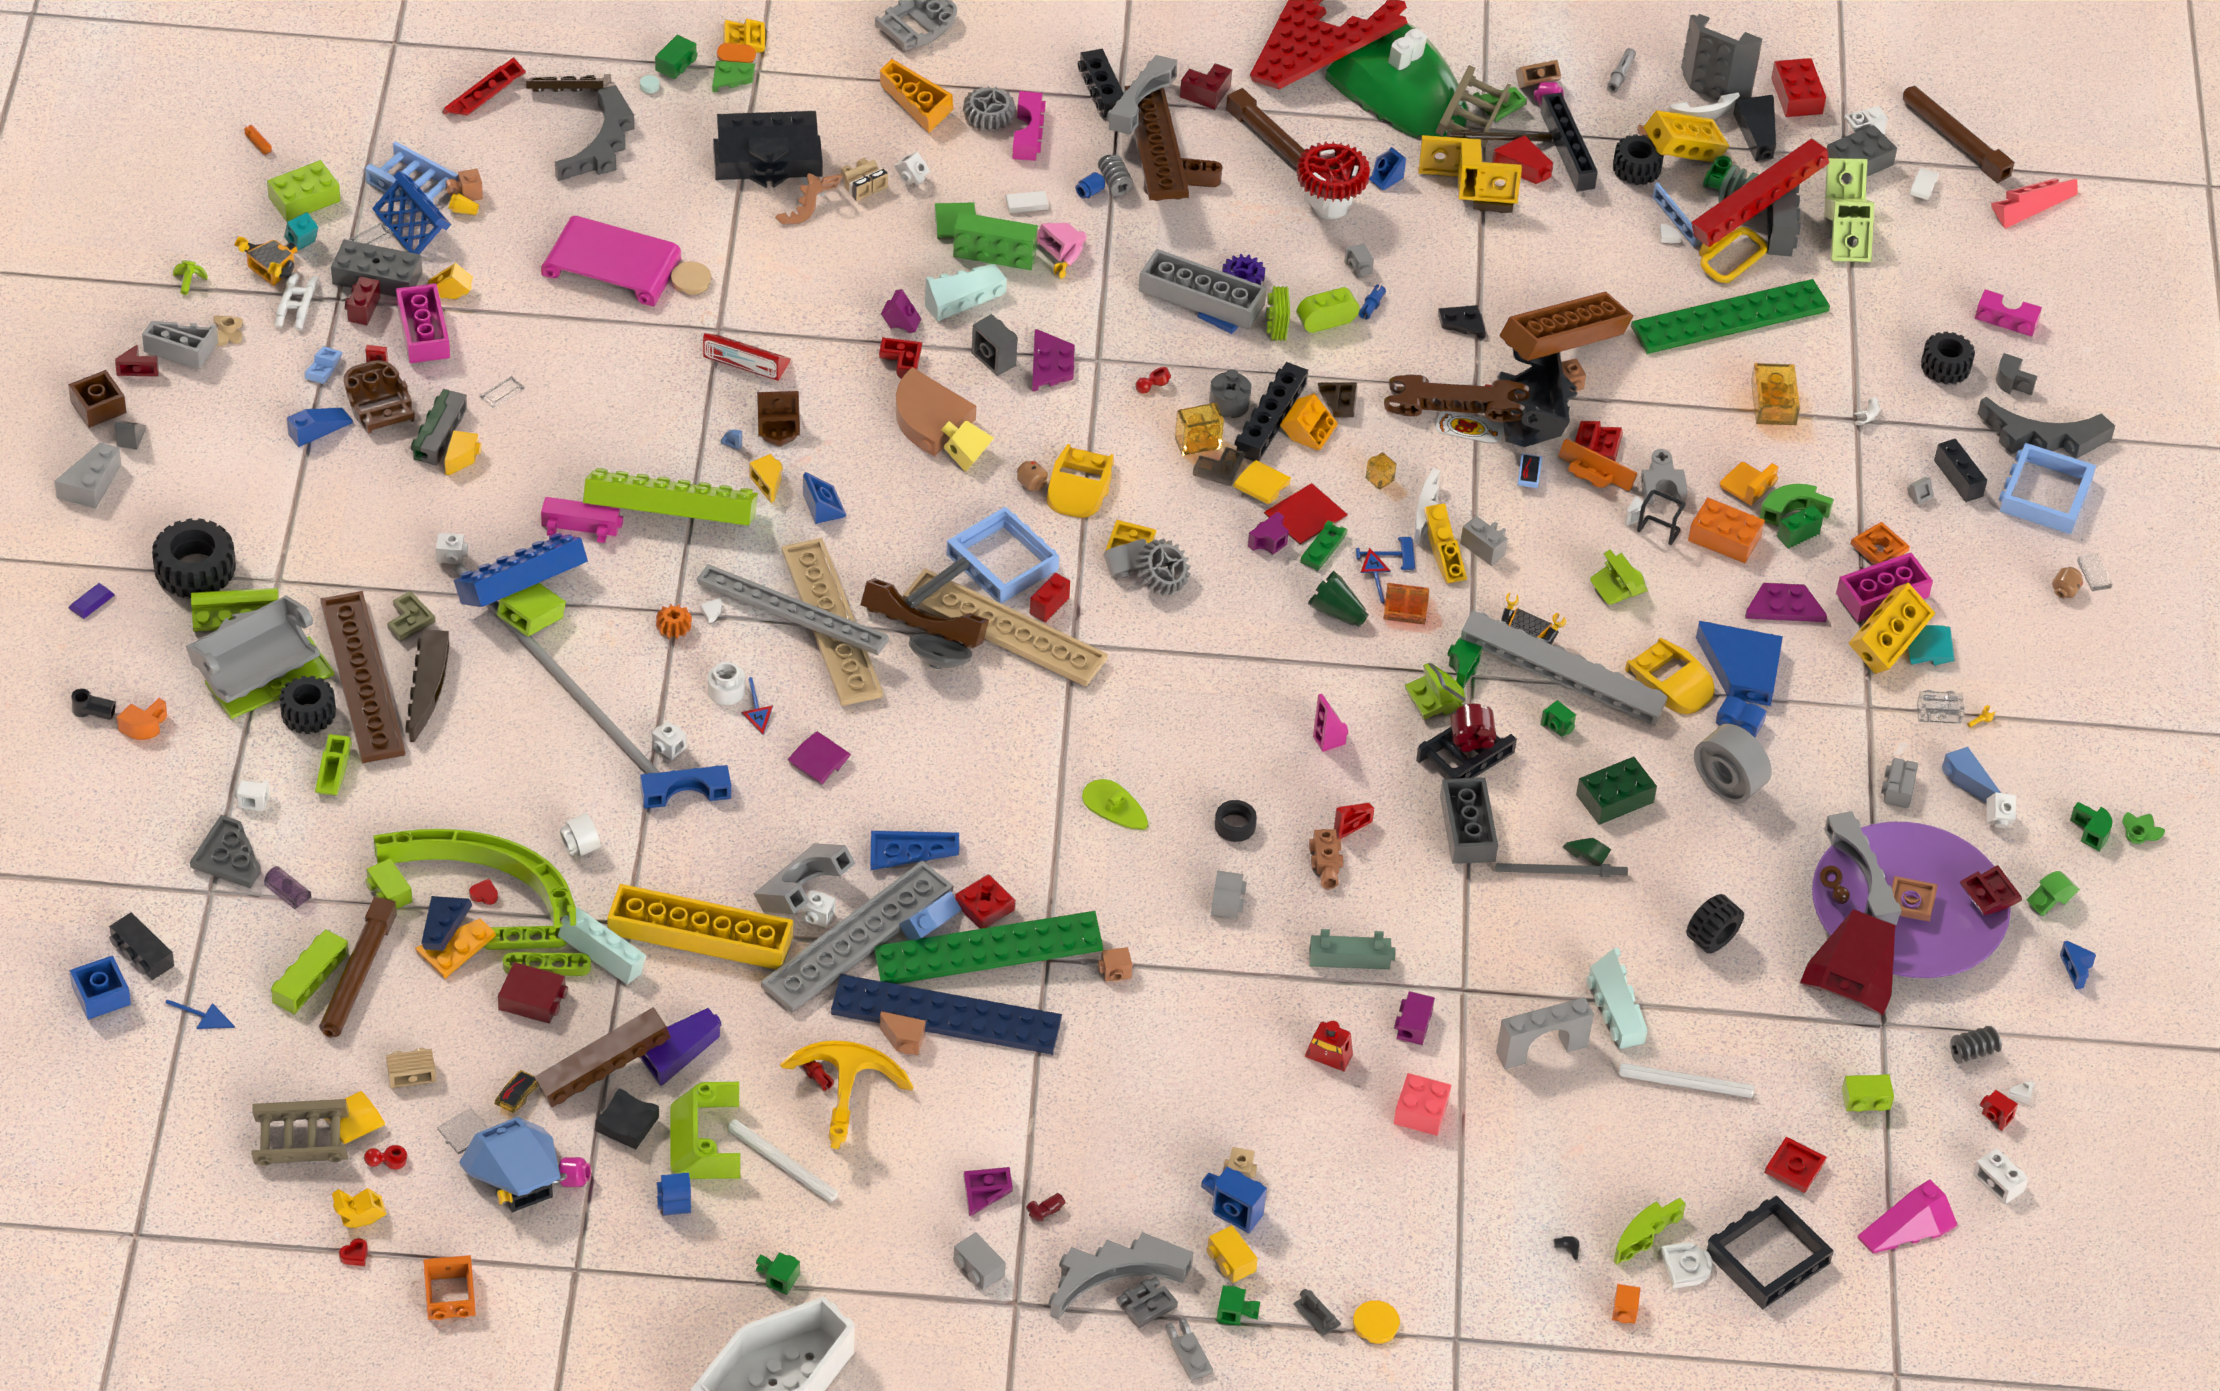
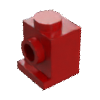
(1999, 1108)

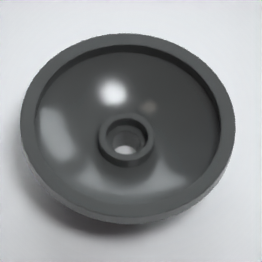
(939, 651)

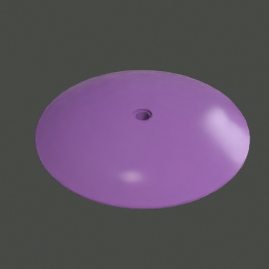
(1957, 931)

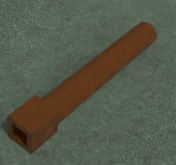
(1244, 108)
(1994, 163)
(378, 924)

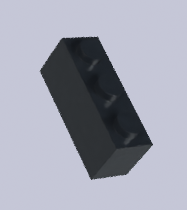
(1960, 470)
(141, 946)

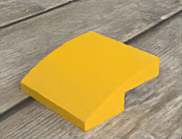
(749, 33)
(1262, 482)
(361, 1120)

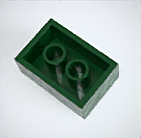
(1616, 790)

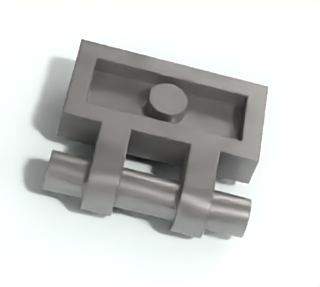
(1150, 1307)

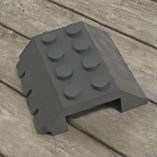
(1719, 63)

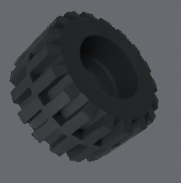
(1637, 160)
(1947, 357)
(310, 717)
(1715, 923)

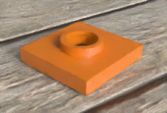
(1879, 535)

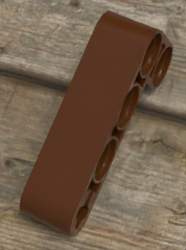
(1200, 173)

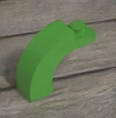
(1793, 498)

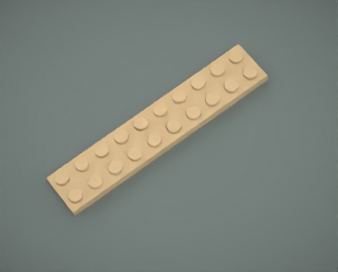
(819, 586)
(1014, 630)

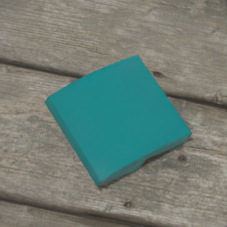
(1933, 644)

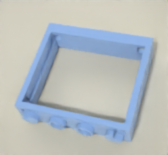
(2039, 513)
(999, 591)

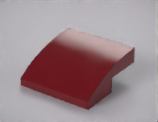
(1991, 890)

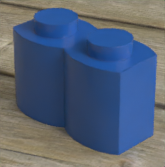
(1740, 713)
(674, 1194)

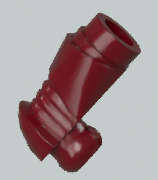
(1046, 1207)

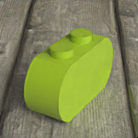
(1328, 309)

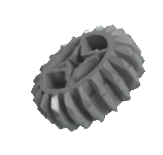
(989, 108)
(1169, 559)

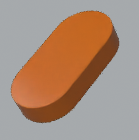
(736, 53)

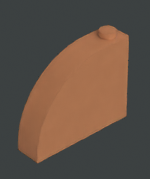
(926, 408)

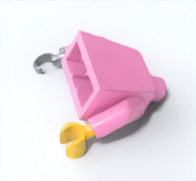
(1062, 242)

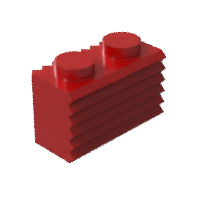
(1050, 597)

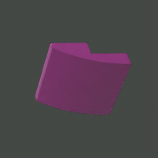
(819, 757)

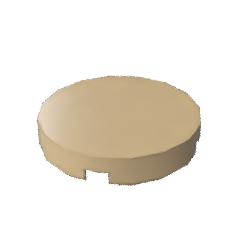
(691, 278)

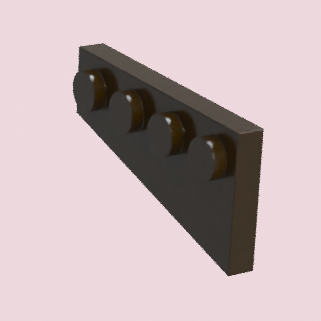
(590, 82)

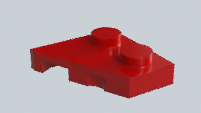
(1352, 818)

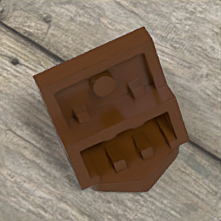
(778, 416)

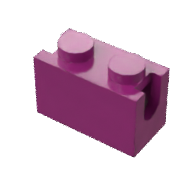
(1415, 1017)

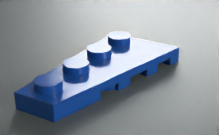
(909, 847)

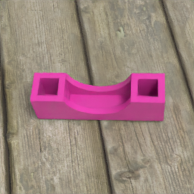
(1026, 140)

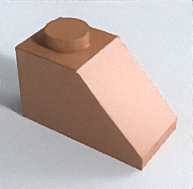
(903, 1032)

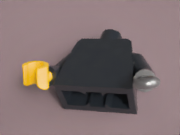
(535, 1196)

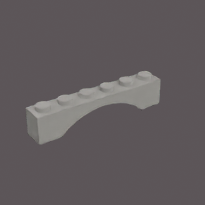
(1158, 74)
(1846, 835)

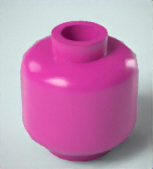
(1546, 88)
(577, 1171)

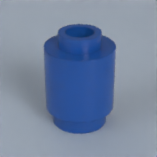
(1090, 185)

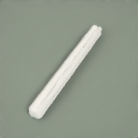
(1686, 1080)
(782, 1161)

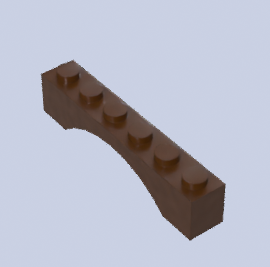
(885, 598)

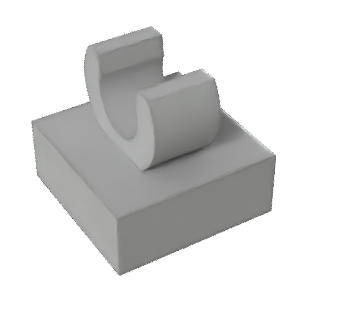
(1921, 490)

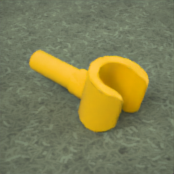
(1985, 716)

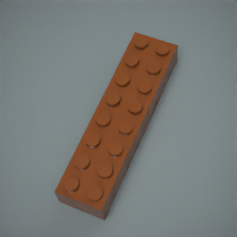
(1566, 326)

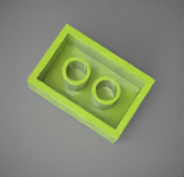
(303, 190)

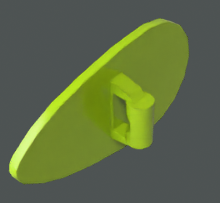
(1114, 804)

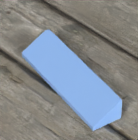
(1675, 214)

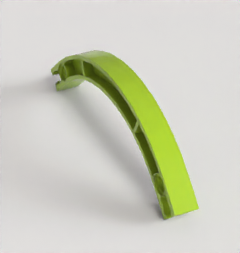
(483, 850)

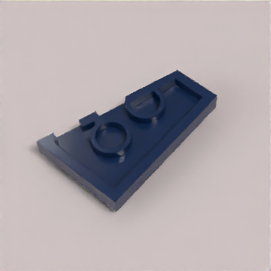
(443, 920)

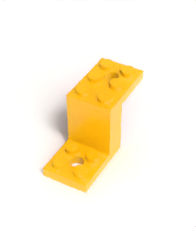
(1475, 177)

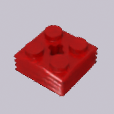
(985, 901)

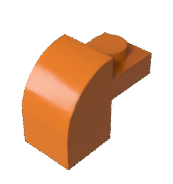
(140, 723)

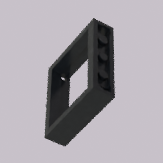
(1788, 1281)

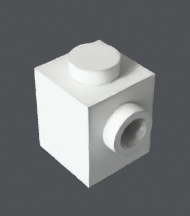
(2001, 809)

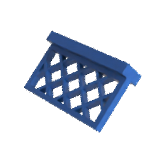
(423, 205)

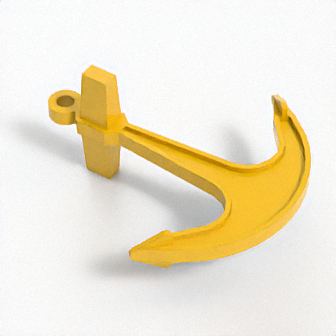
(849, 1060)

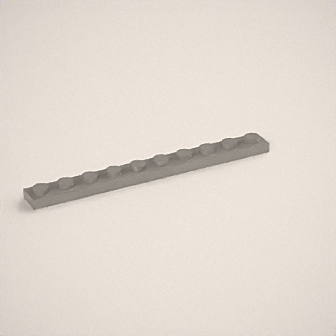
(793, 609)

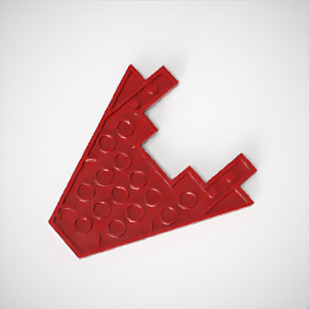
(1305, 44)

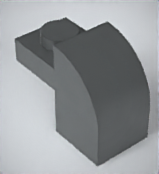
(2011, 377)

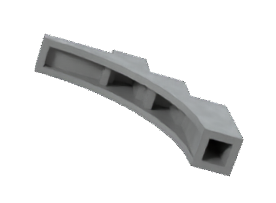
(1144, 1258)

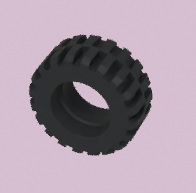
(188, 539)

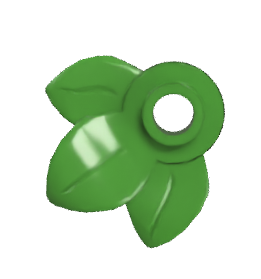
(2141, 828)

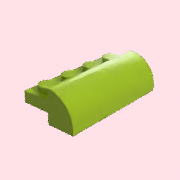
(212, 608)

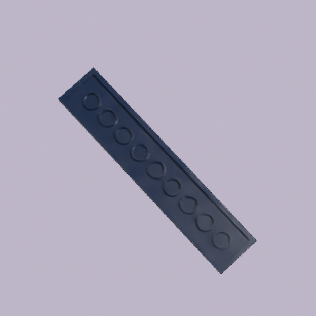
(949, 1013)

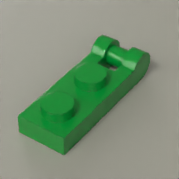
(1323, 546)

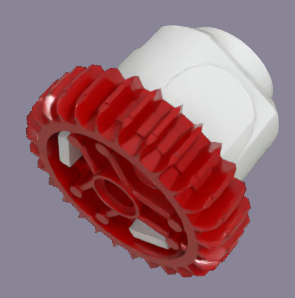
(1332, 177)

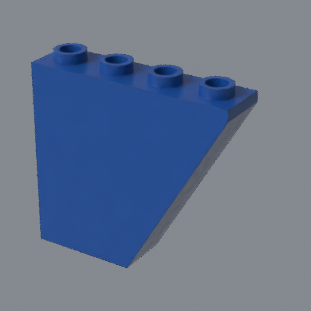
(1742, 660)

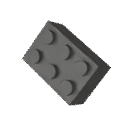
(1865, 144)

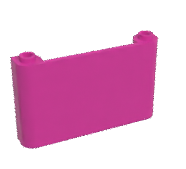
(614, 257)

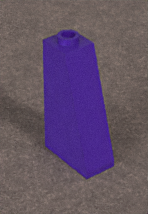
(687, 1041)

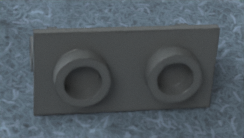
(1316, 1312)

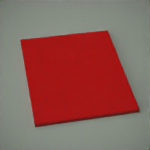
(1307, 513)

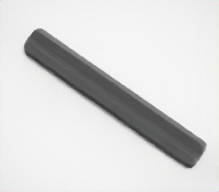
(937, 582)

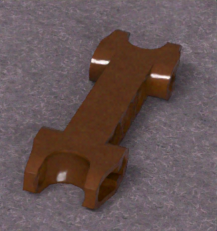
(1421, 395)

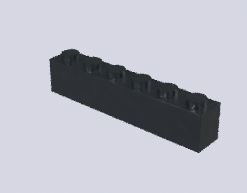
(1569, 142)

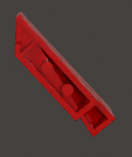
(485, 88)

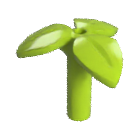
(188, 268)

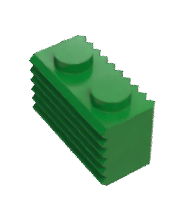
(1800, 526)

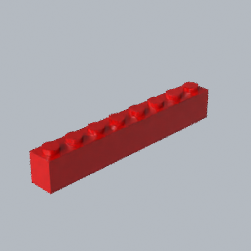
(1760, 192)

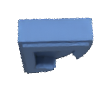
(733, 439)

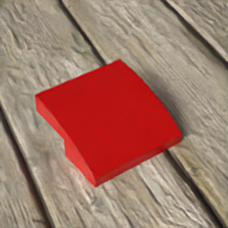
(1599, 439)

